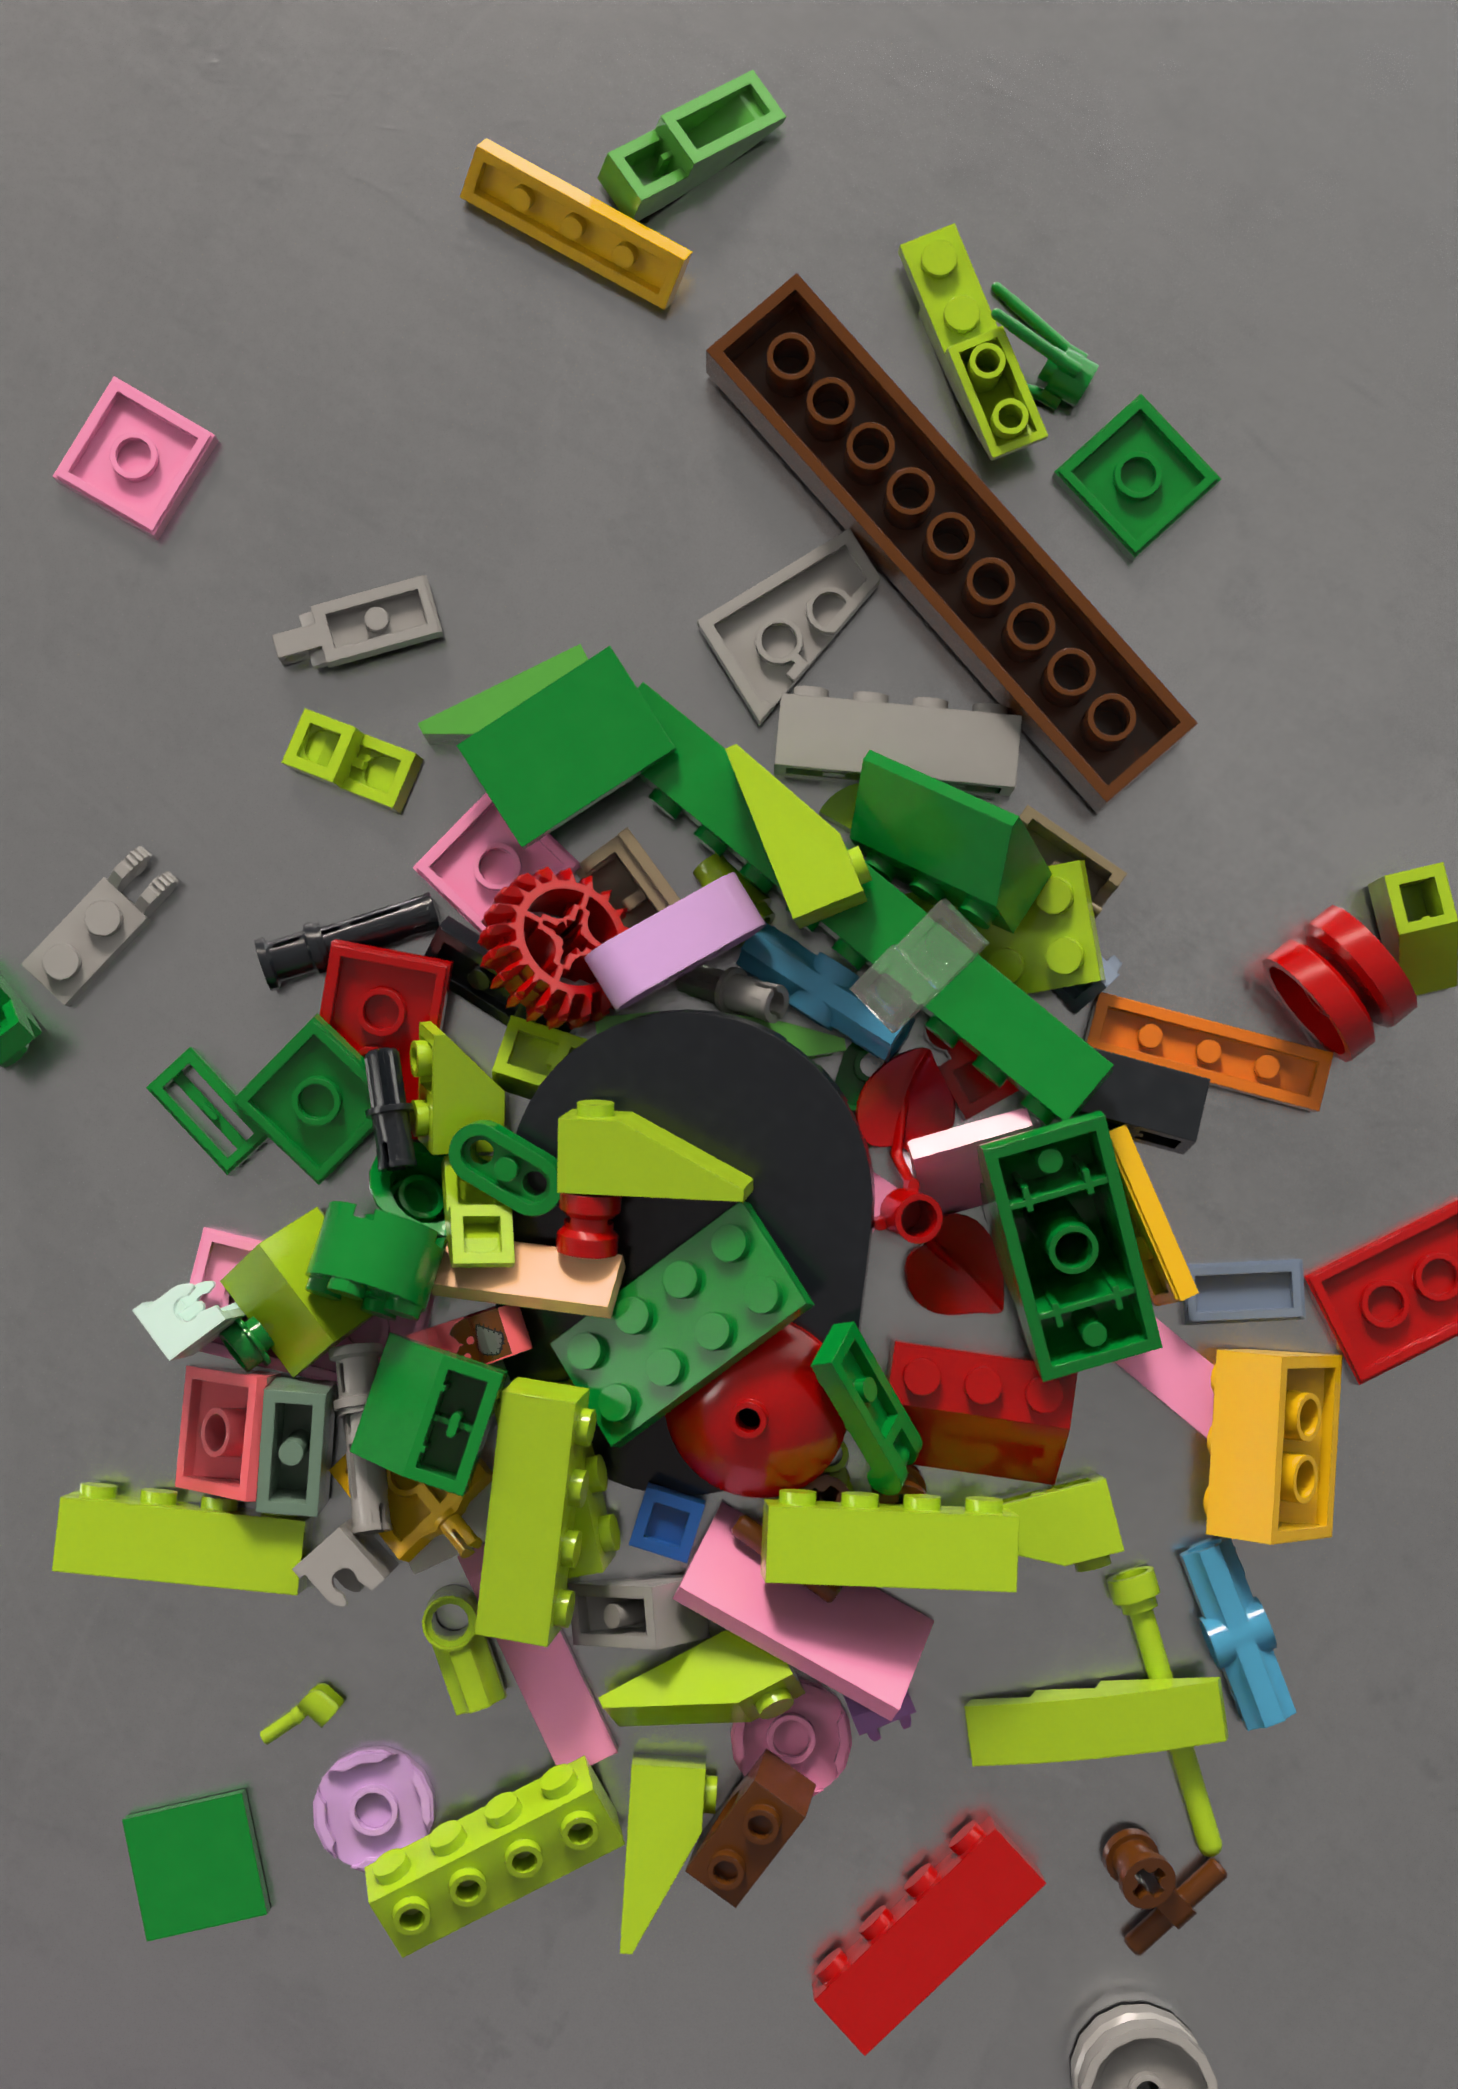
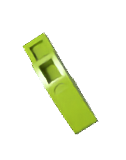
(971, 344)

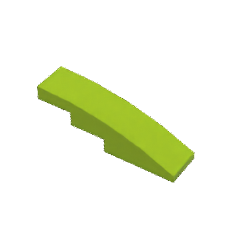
(1097, 1721)

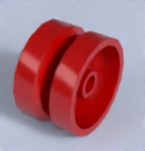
(1340, 983)

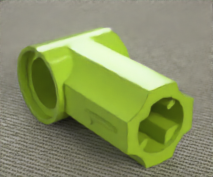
(462, 1655)

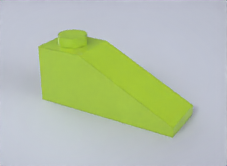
(804, 849)
(633, 1157)
(1068, 1523)
(707, 1684)
(663, 1827)

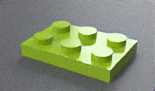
(1055, 939)

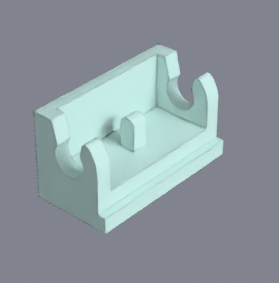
(182, 1322)

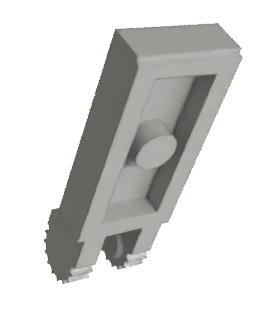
(97, 930)

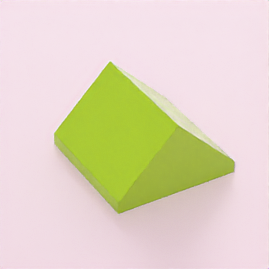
(272, 1289)

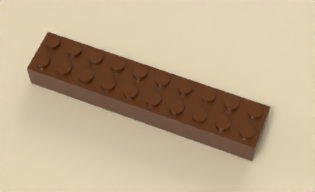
(947, 543)

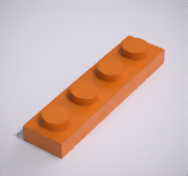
(1213, 1050)

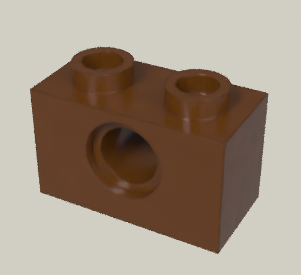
(751, 1828)

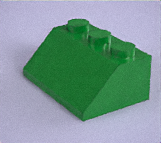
(946, 844)

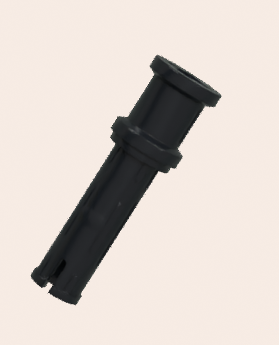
(310, 948)

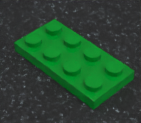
(683, 1323)

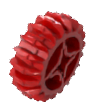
(529, 947)

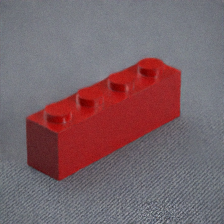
(925, 1934)

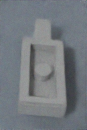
(362, 625)

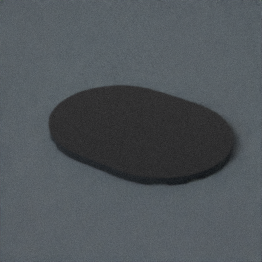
(754, 1107)

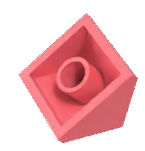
(221, 1431)

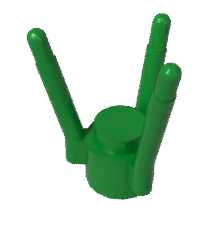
(1067, 367)

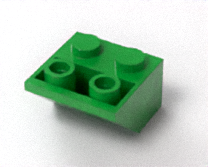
(428, 1414)

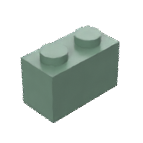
(296, 1446)

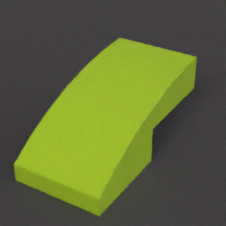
(352, 760)
(476, 1224)

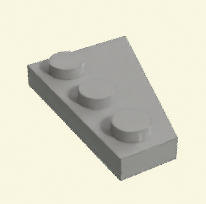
(788, 619)

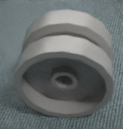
(1139, 2046)

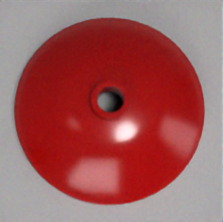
(796, 1427)

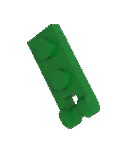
(867, 1406)

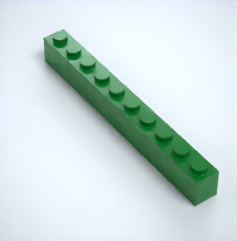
(978, 1007)

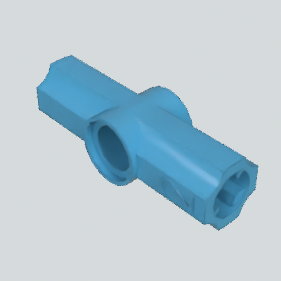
(819, 990)
(1237, 1633)

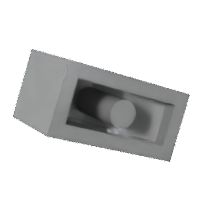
(634, 1614)

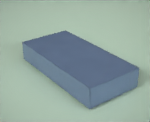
(1245, 1292)

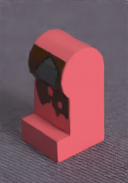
(481, 1335)

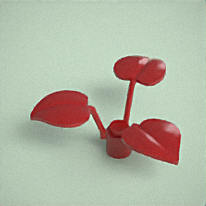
(957, 1262)

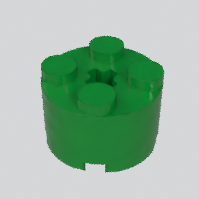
(375, 1260)

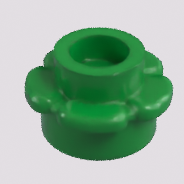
(247, 1343)

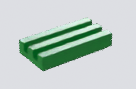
(245, 1147)

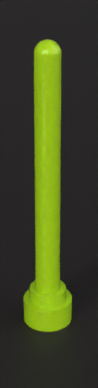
(1136, 1595)

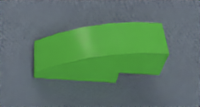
(689, 146)

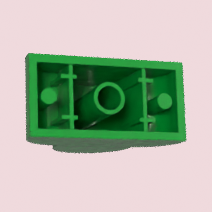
(1067, 1245)

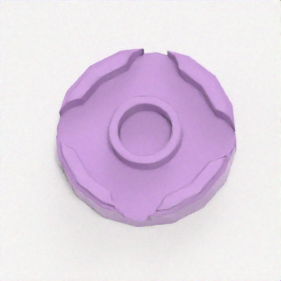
(373, 1805)

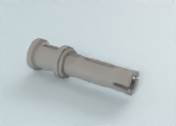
(367, 1481)

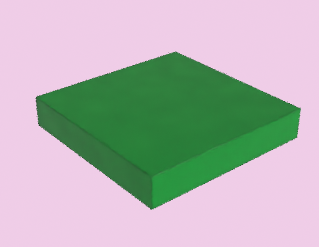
(1136, 477)
(312, 1099)
(196, 1865)

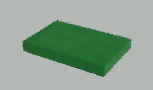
(566, 747)

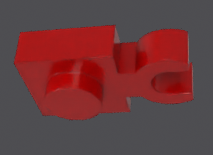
(966, 1084)

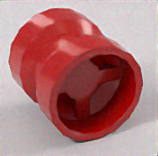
(588, 1228)

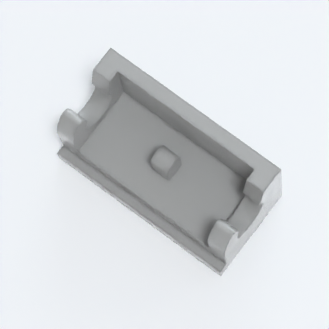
(350, 1560)

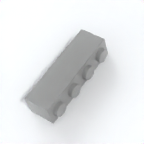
(958, 747)

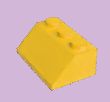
(1273, 1445)

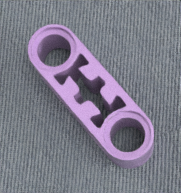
(675, 941)

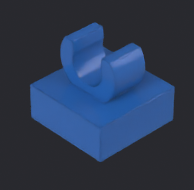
(667, 1522)

